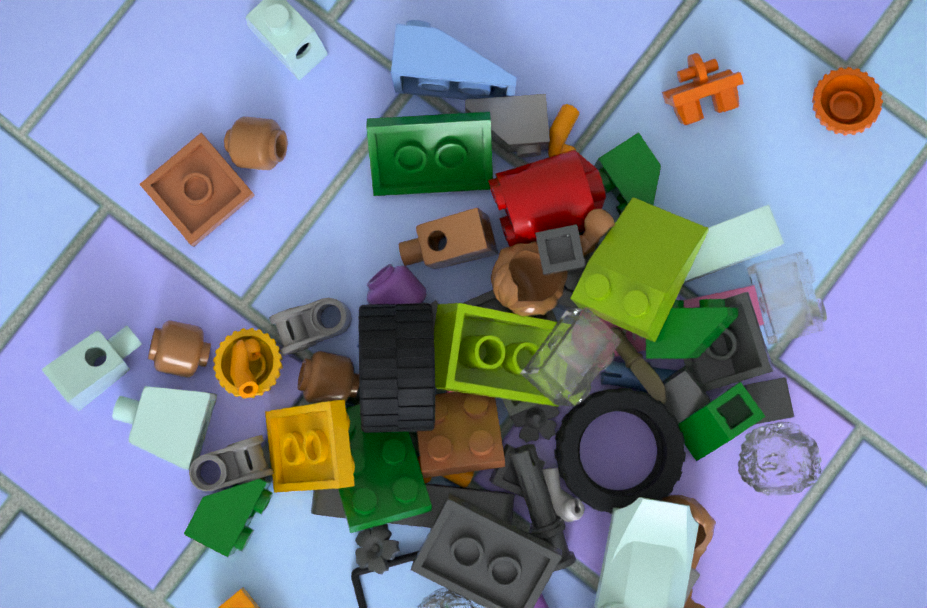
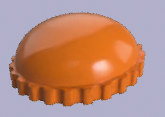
(847, 101)

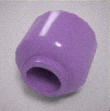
(395, 286)

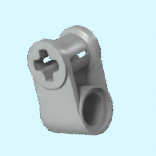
(303, 327)
(234, 464)

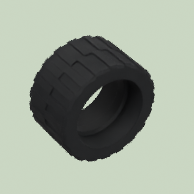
(396, 367)
(659, 420)

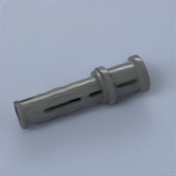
(545, 522)

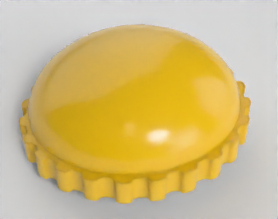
(264, 370)

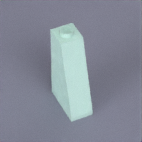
(736, 242)

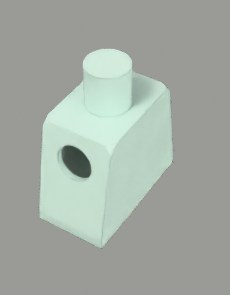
(284, 34)
(75, 371)
(168, 422)

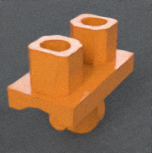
(720, 86)

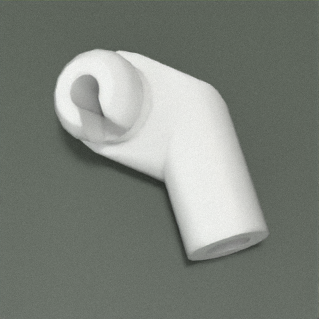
(564, 504)

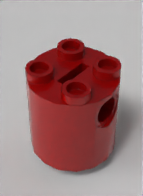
(546, 195)

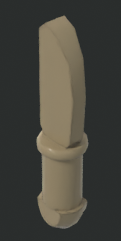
(640, 368)

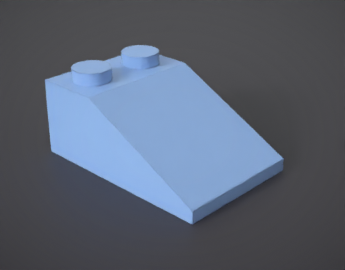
(440, 66)

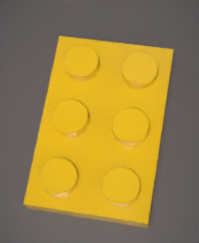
(310, 447)

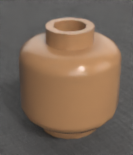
(256, 143)
(178, 349)
(327, 378)

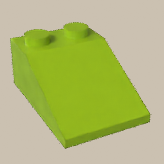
(640, 268)
(486, 351)

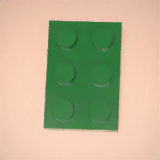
(430, 153)
(385, 478)

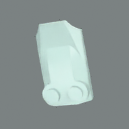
(647, 556)

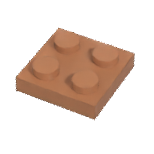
(197, 189)
(463, 436)

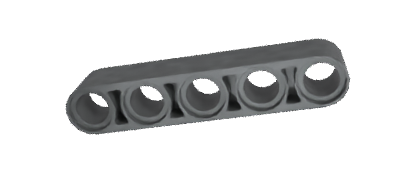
(497, 503)

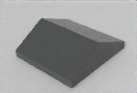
(736, 353)

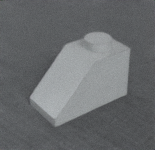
(516, 122)

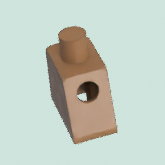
(467, 235)

